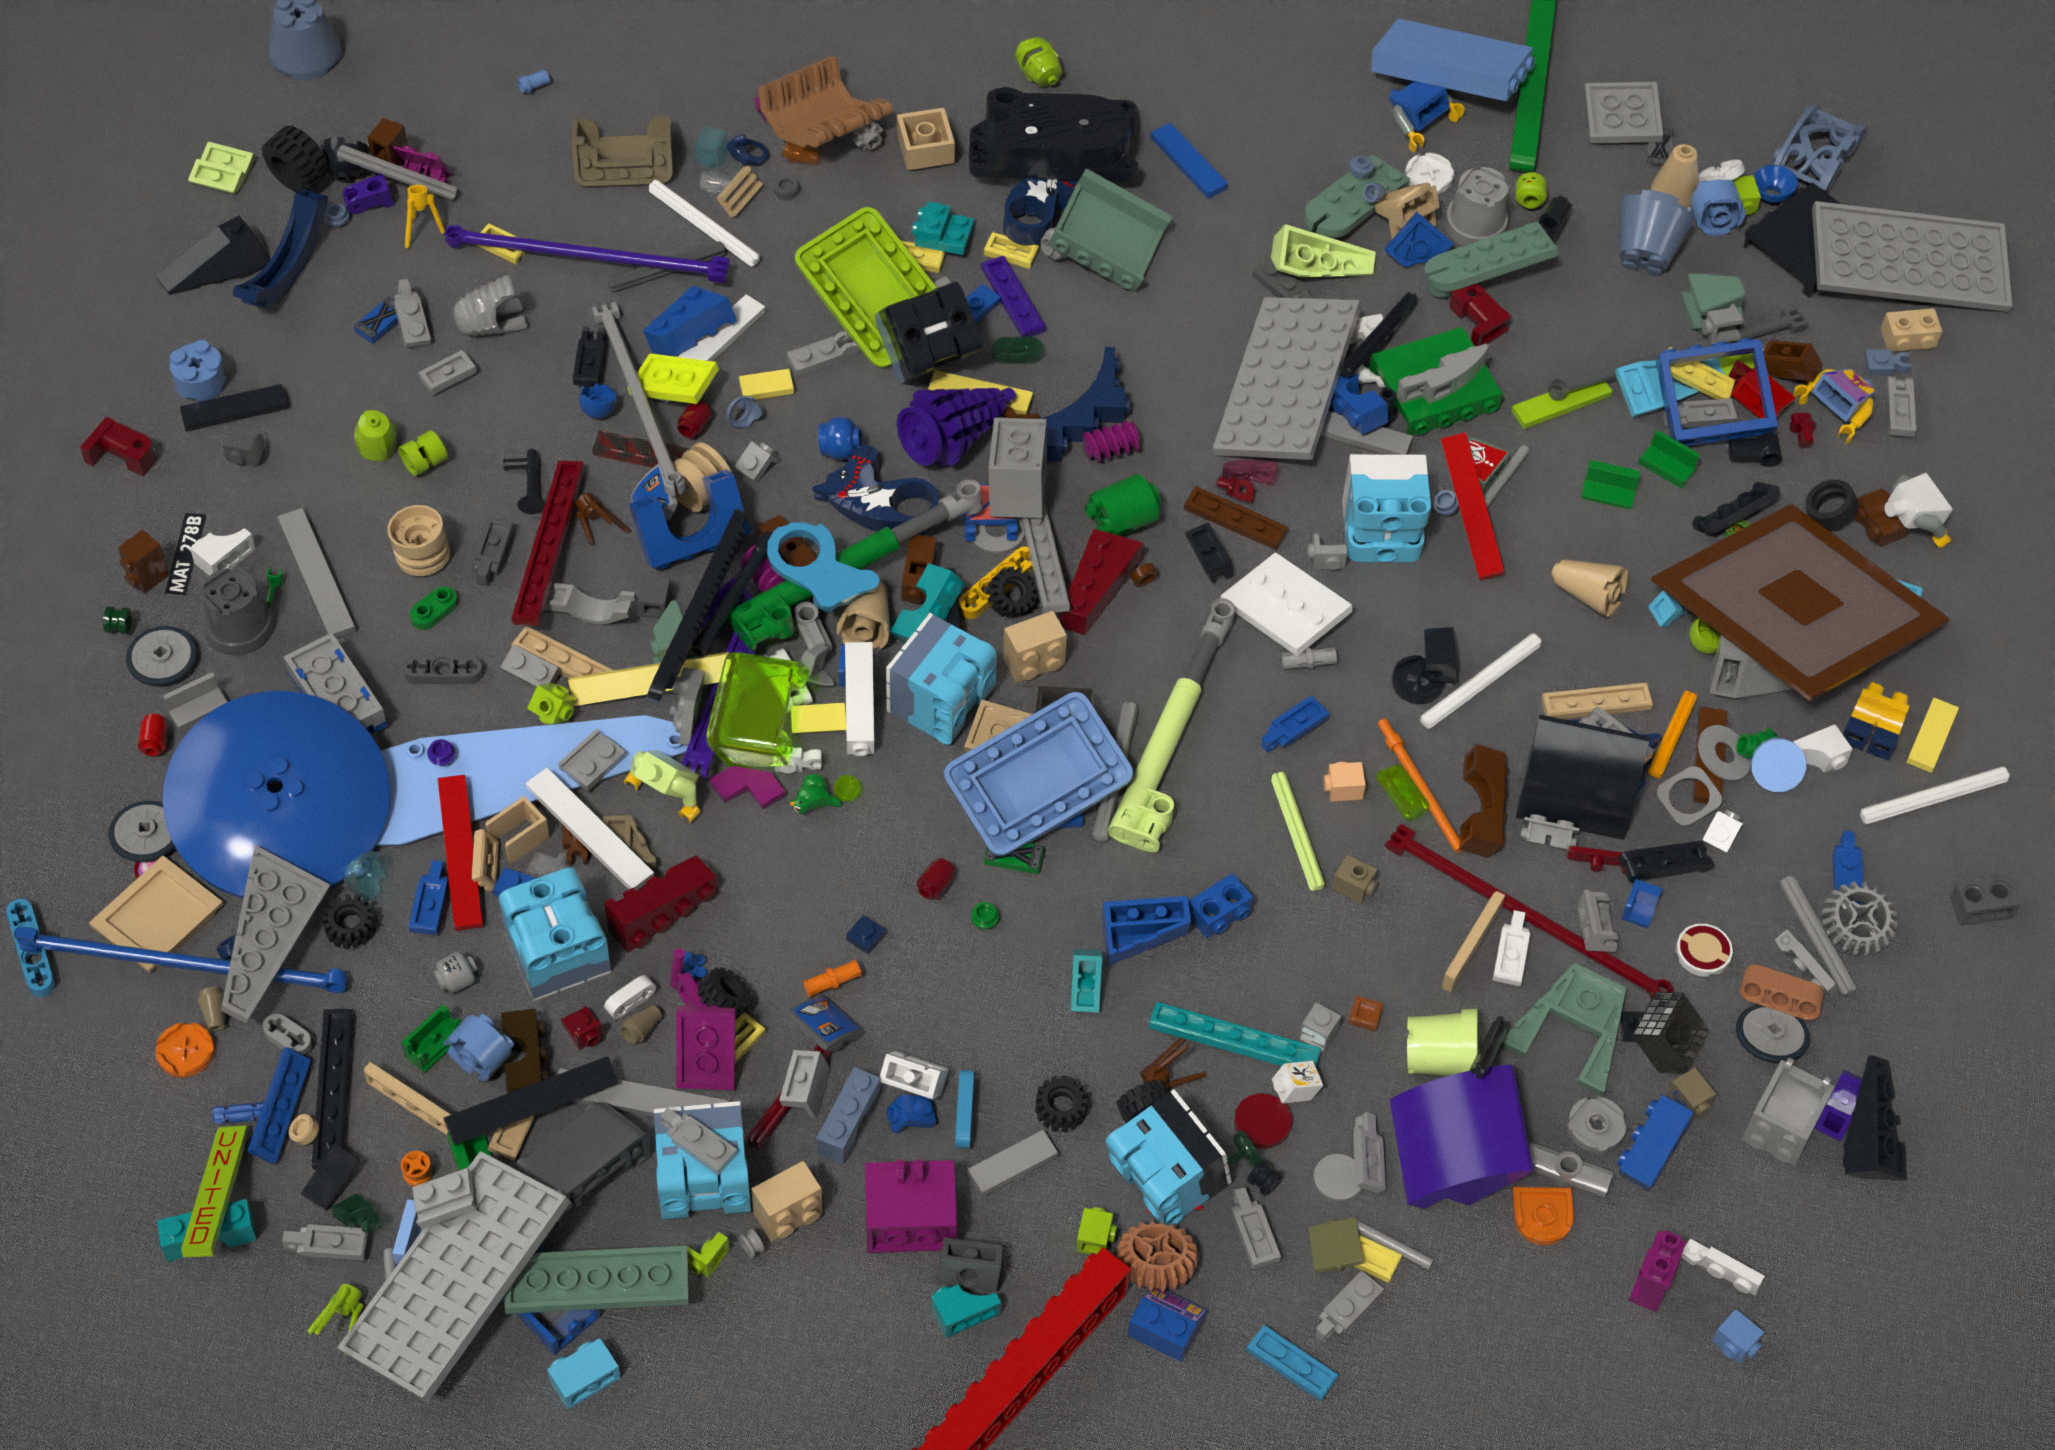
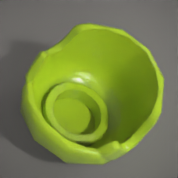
(1704, 637)

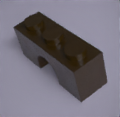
(524, 1031)

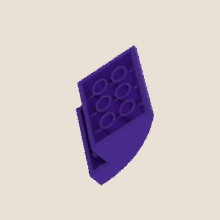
(1461, 1137)

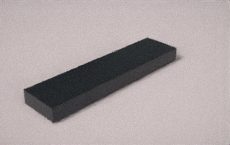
(233, 407)

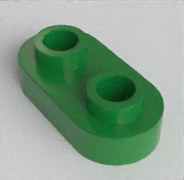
(434, 606)

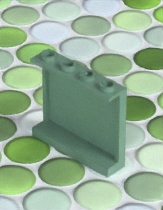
(1109, 230)

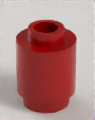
(153, 735)

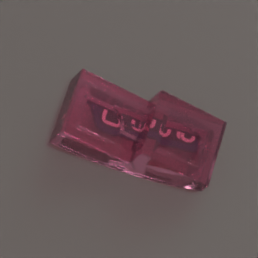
(1252, 470)

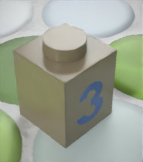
(1692, 1092)

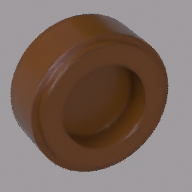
(1144, 574)

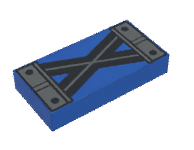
(377, 321)

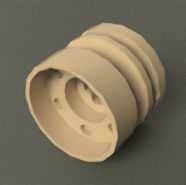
(693, 466)
(419, 540)

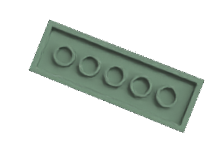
(601, 1280)

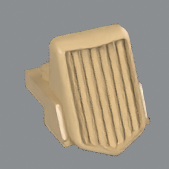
(1405, 202)

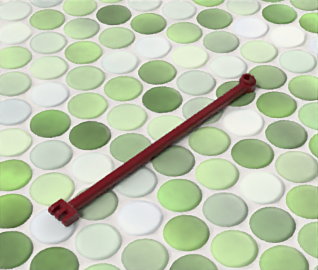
(1403, 841)

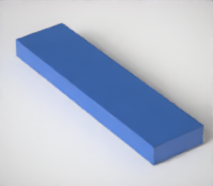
(1189, 160)
(279, 1105)

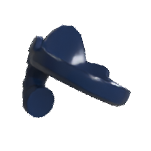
(737, 150)

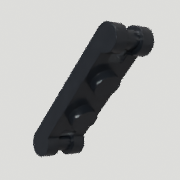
(1732, 512)
(1666, 860)

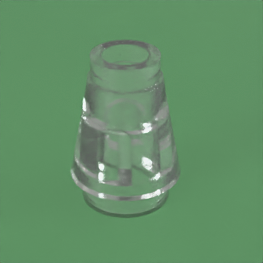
(713, 182)

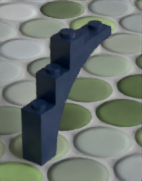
(1100, 403)

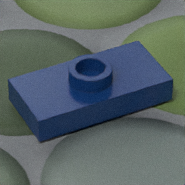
(982, 301)

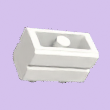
(913, 1074)

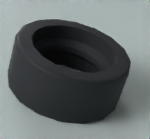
(1825, 491)

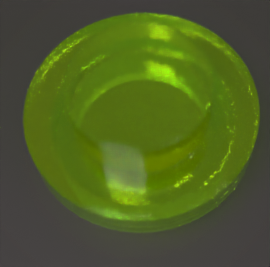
(847, 788)

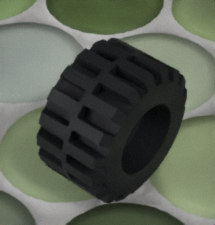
(294, 159)

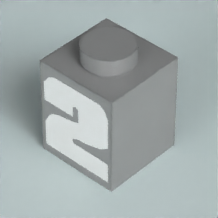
(1320, 1027)

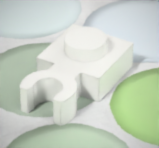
(1365, 326)
(799, 759)

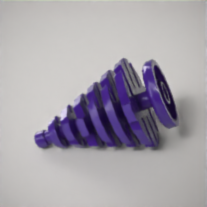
(946, 423)

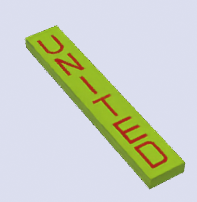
(215, 1192)

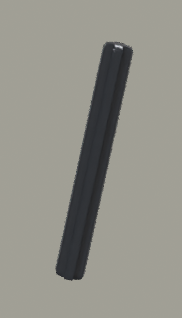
(1489, 1047)

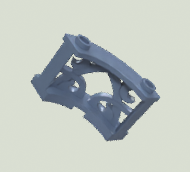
(1827, 170)

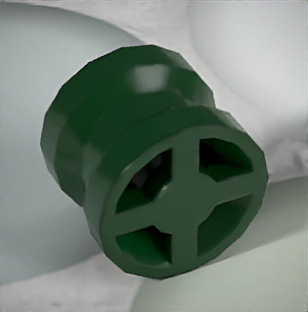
(117, 620)

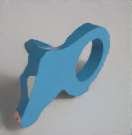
(828, 580)

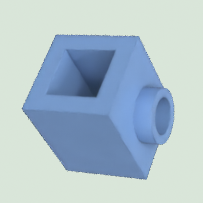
(1738, 1337)

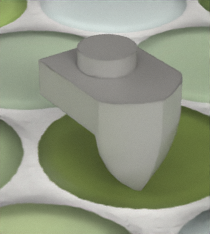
(814, 661)

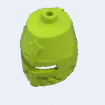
(1042, 66)
(375, 436)

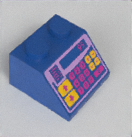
(1166, 1322)

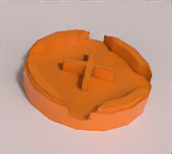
(184, 1049)

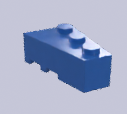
(1654, 1142)

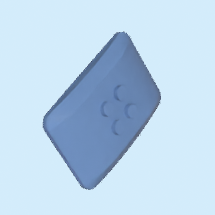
(1038, 774)

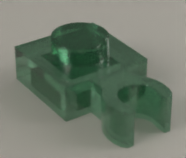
(356, 1211)

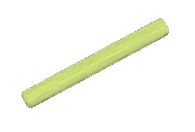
(1297, 831)

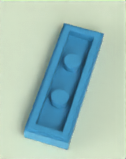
(1292, 1362)

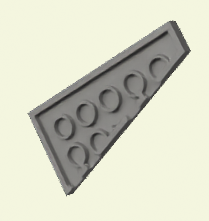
(272, 917)

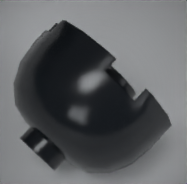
(339, 168)

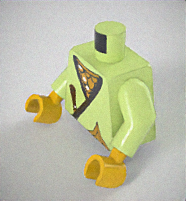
(667, 777)

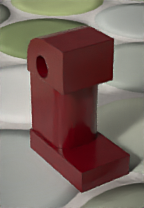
(1482, 311)
(121, 442)

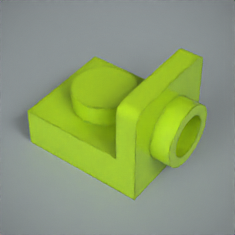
(710, 1256)

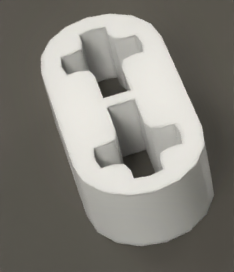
(630, 997)

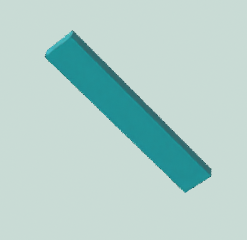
(1230, 1036)

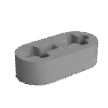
(290, 1030)

